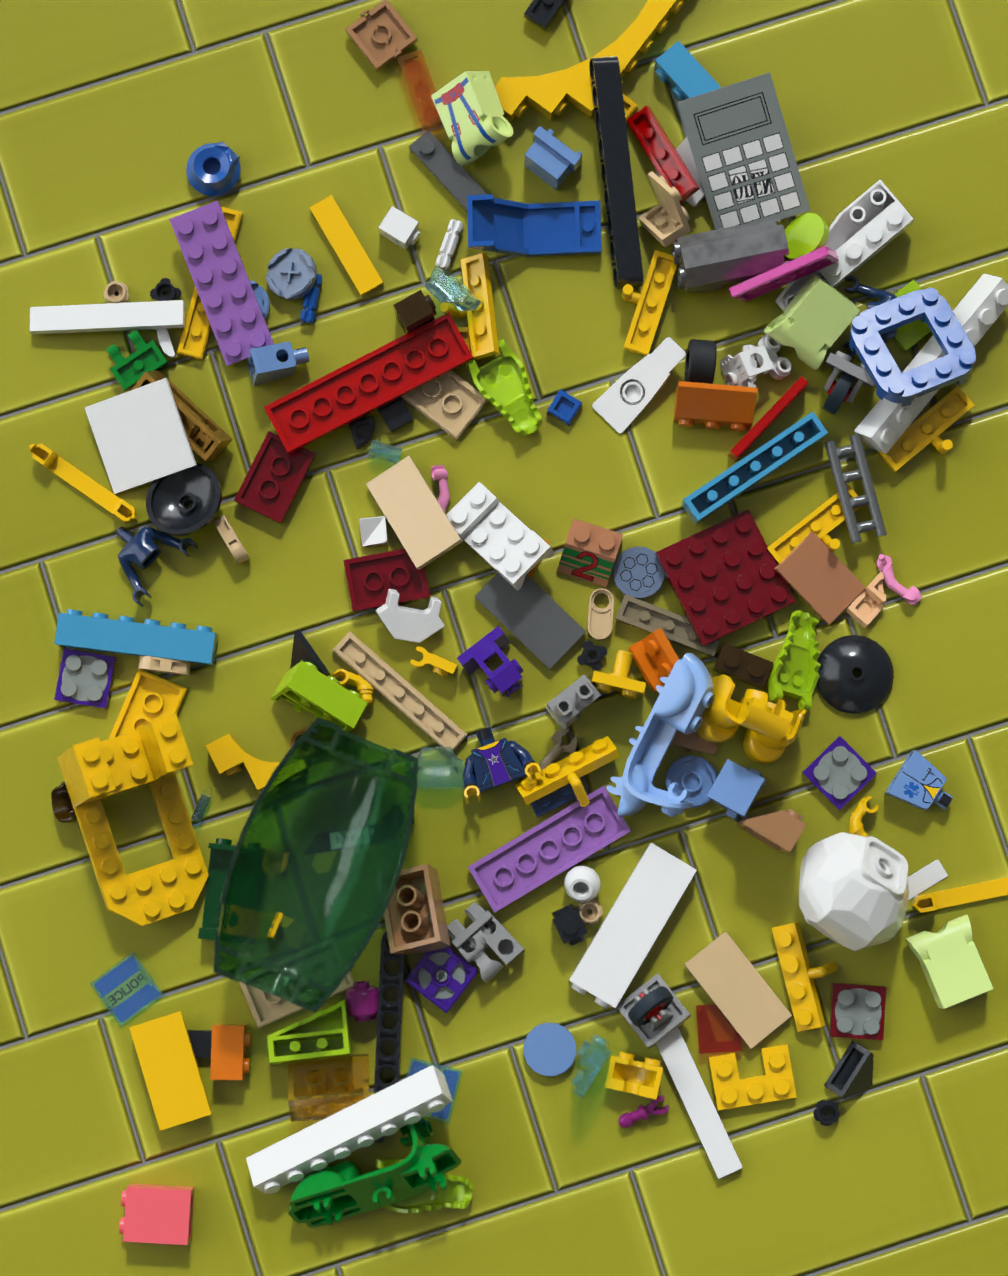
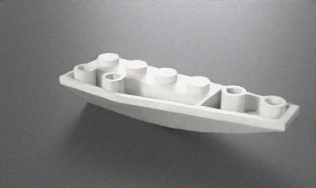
(857, 236)

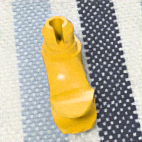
(362, 686)
(856, 824)

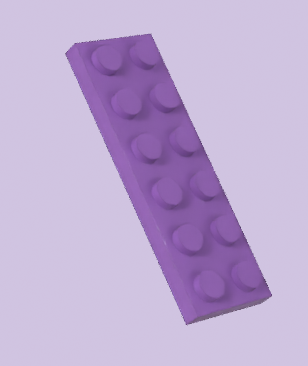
(221, 281)
(548, 849)

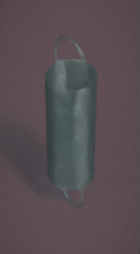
(201, 807)

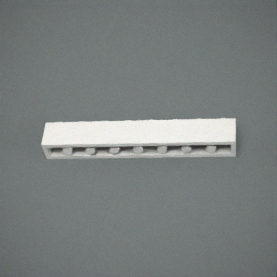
(976, 315)
(349, 1130)

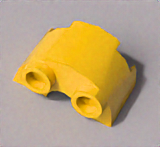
(634, 1075)

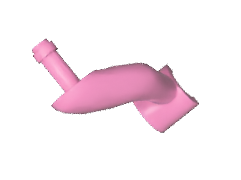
(439, 473)
(885, 566)

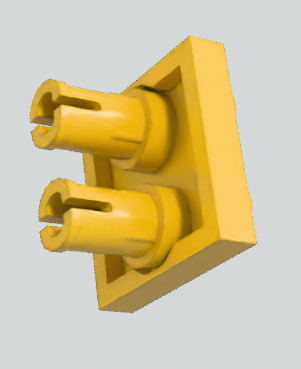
(619, 678)

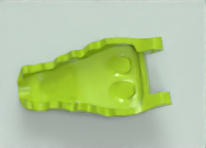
(506, 387)
(796, 665)
(455, 1196)

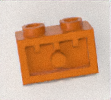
(654, 657)

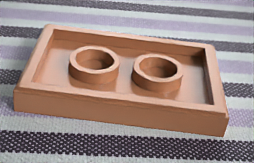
(820, 578)

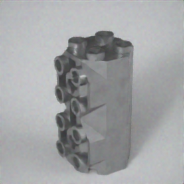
(729, 254)

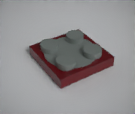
(857, 1011)

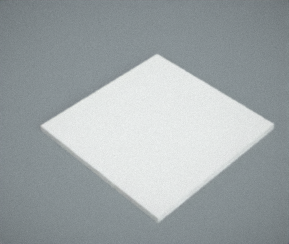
(140, 436)

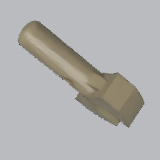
(557, 750)

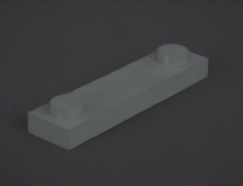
(445, 168)

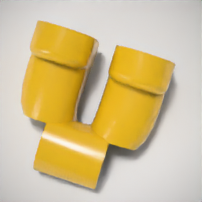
(767, 724)

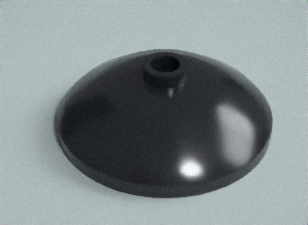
(172, 494)
(844, 690)

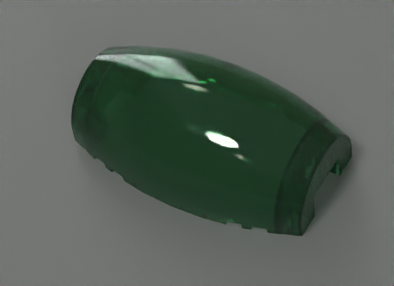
(325, 855)

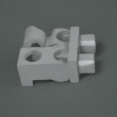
(571, 701)
(482, 933)

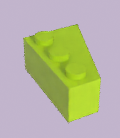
(320, 695)
(313, 1039)

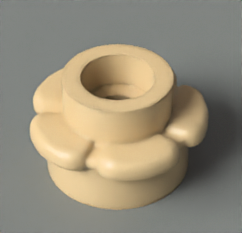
(113, 287)
(597, 911)

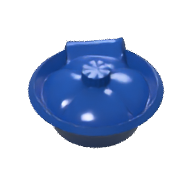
(213, 169)

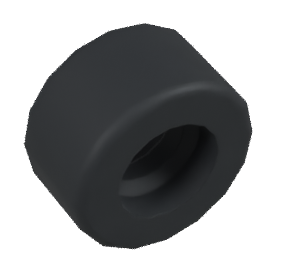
(700, 361)

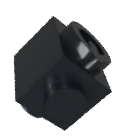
(569, 925)

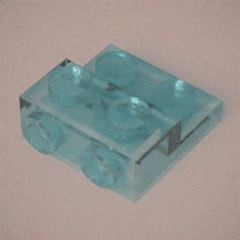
(591, 1056)

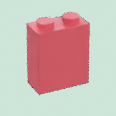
(157, 1214)

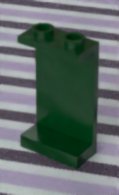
(220, 857)

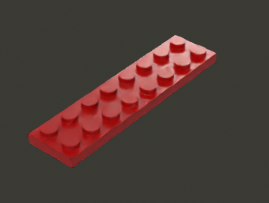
(368, 383)

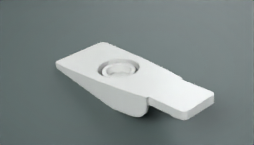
(638, 386)

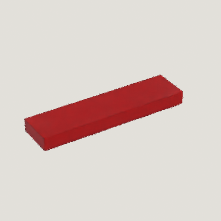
(662, 152)
(775, 411)

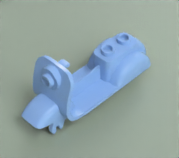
(677, 708)

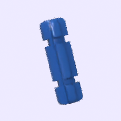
(310, 302)

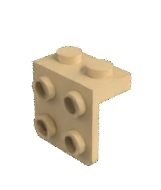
(667, 218)

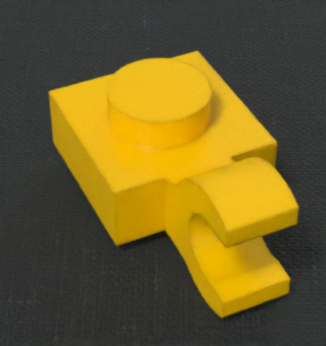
(441, 666)

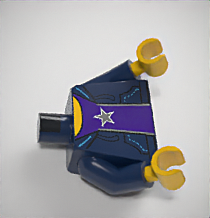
(495, 764)

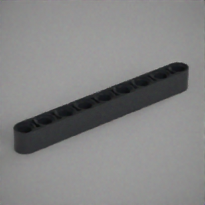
(616, 171)

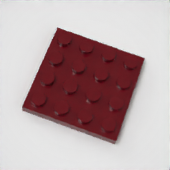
(724, 578)

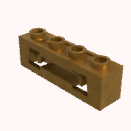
(196, 423)

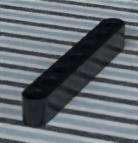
(386, 1007)

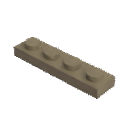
(650, 618)

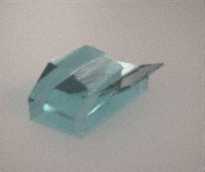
(451, 290)
(439, 768)

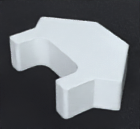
(410, 623)

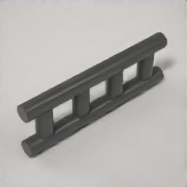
(862, 474)

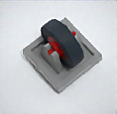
(840, 390)
(653, 1011)

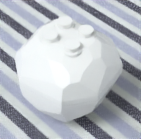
(854, 889)

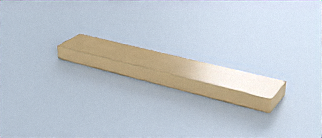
(399, 692)

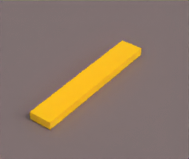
(197, 326)

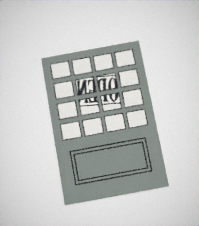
(743, 153)

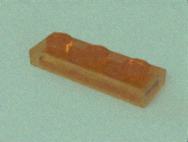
(420, 88)

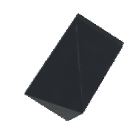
(303, 651)
(852, 1072)

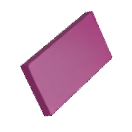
(784, 274)

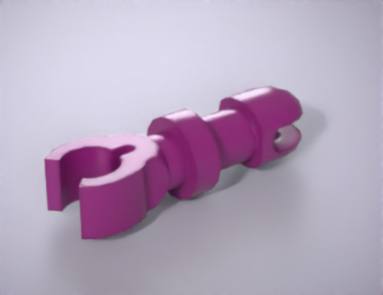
(628, 1119)

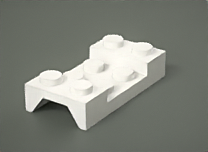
(498, 535)

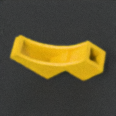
(230, 756)

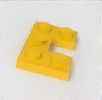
(738, 1092)

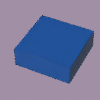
(564, 407)

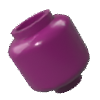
(362, 1001)

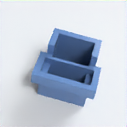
(551, 158)
(736, 789)

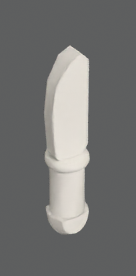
(165, 342)

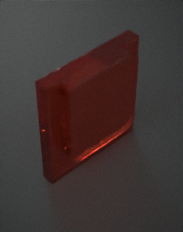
(715, 1031)

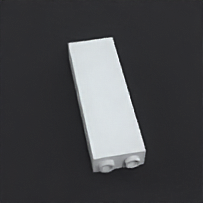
(631, 926)

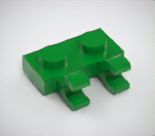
(131, 368)

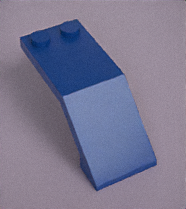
(534, 228)

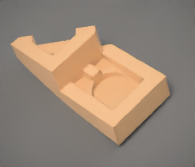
(869, 602)

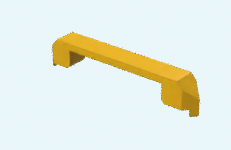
(83, 483)
(960, 895)

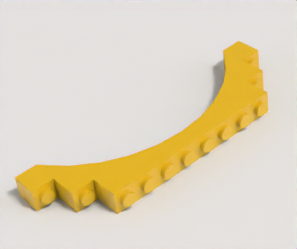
(552, 90)

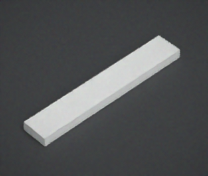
(107, 317)
(698, 1104)

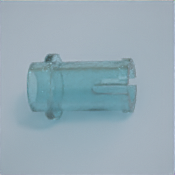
(384, 451)

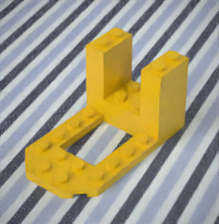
(119, 765)

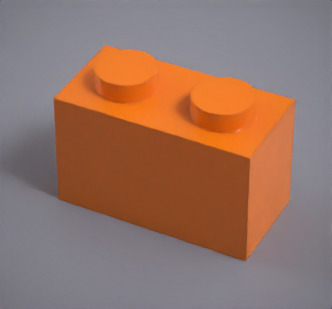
(229, 1052)

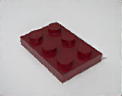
(274, 479)
(375, 574)

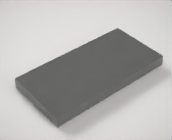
(531, 618)

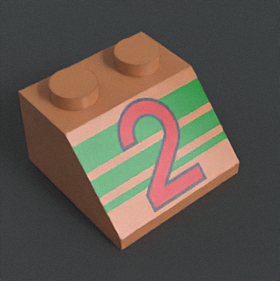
(589, 553)

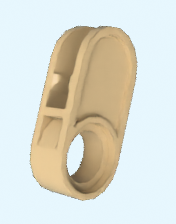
(231, 539)
(600, 619)
(164, 665)

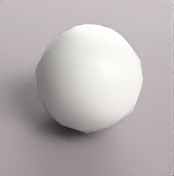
(582, 884)

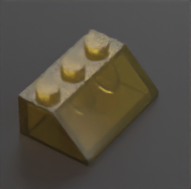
(327, 1086)

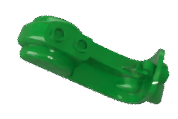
(343, 1192)

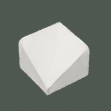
(373, 531)

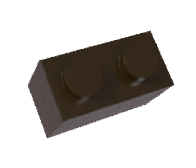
(415, 311)
(743, 666)

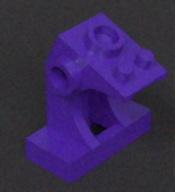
(506, 677)

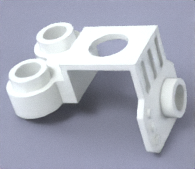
(739, 368)

